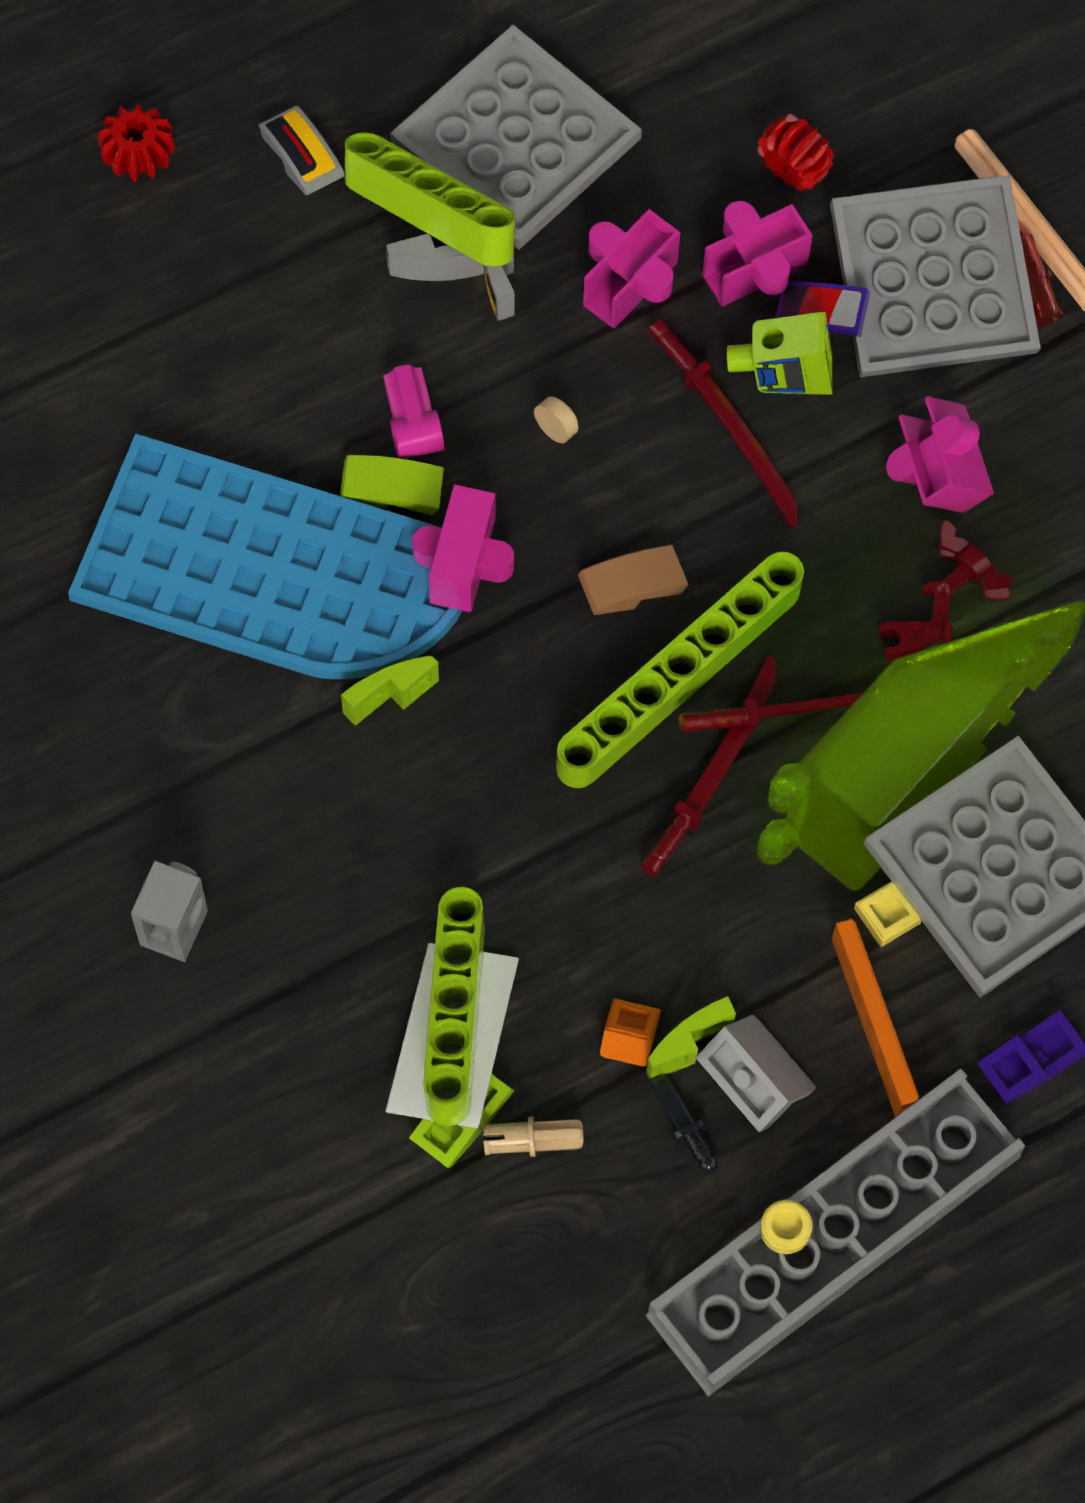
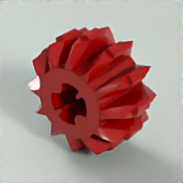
(136, 142)
(795, 152)

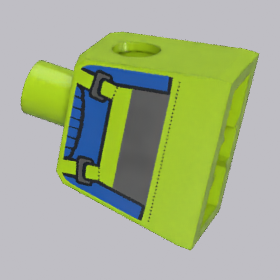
(787, 355)

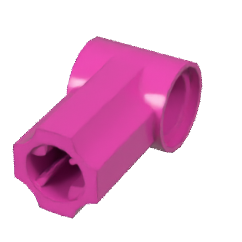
(414, 424)

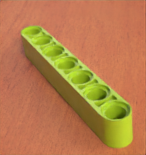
(672, 688)

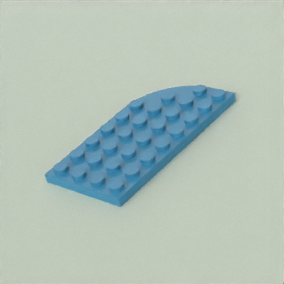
(259, 566)

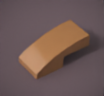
(633, 577)

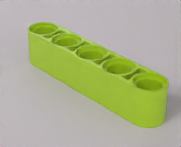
(430, 199)
(457, 1025)

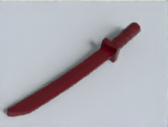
(699, 377)
(750, 715)
(689, 814)

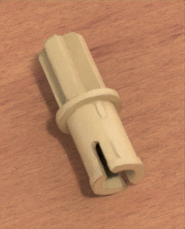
(533, 1136)

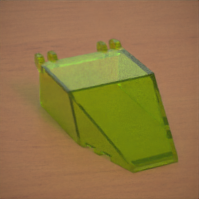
(908, 740)

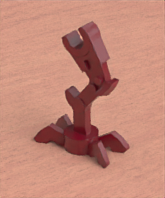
(970, 566)

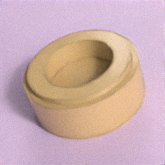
(556, 419)

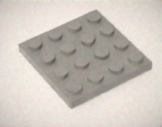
(519, 131)
(938, 273)
(991, 865)

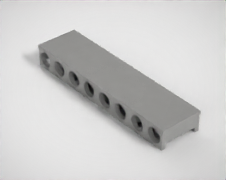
(860, 1217)

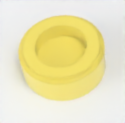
(786, 1227)

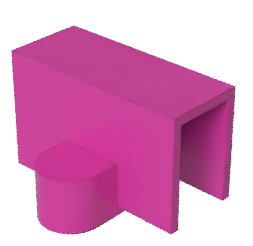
(756, 252)
(630, 266)
(942, 458)
(463, 550)

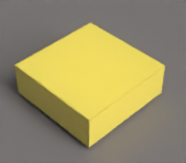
(887, 914)

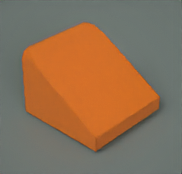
(629, 1032)

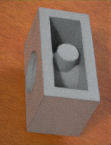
(170, 910)

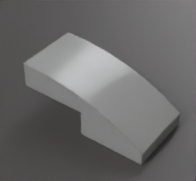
(421, 261)

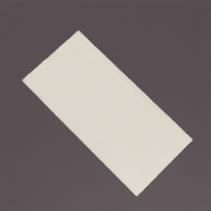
(407, 1090)

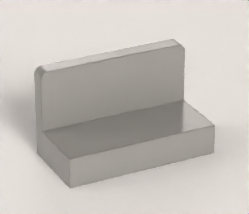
(755, 1071)

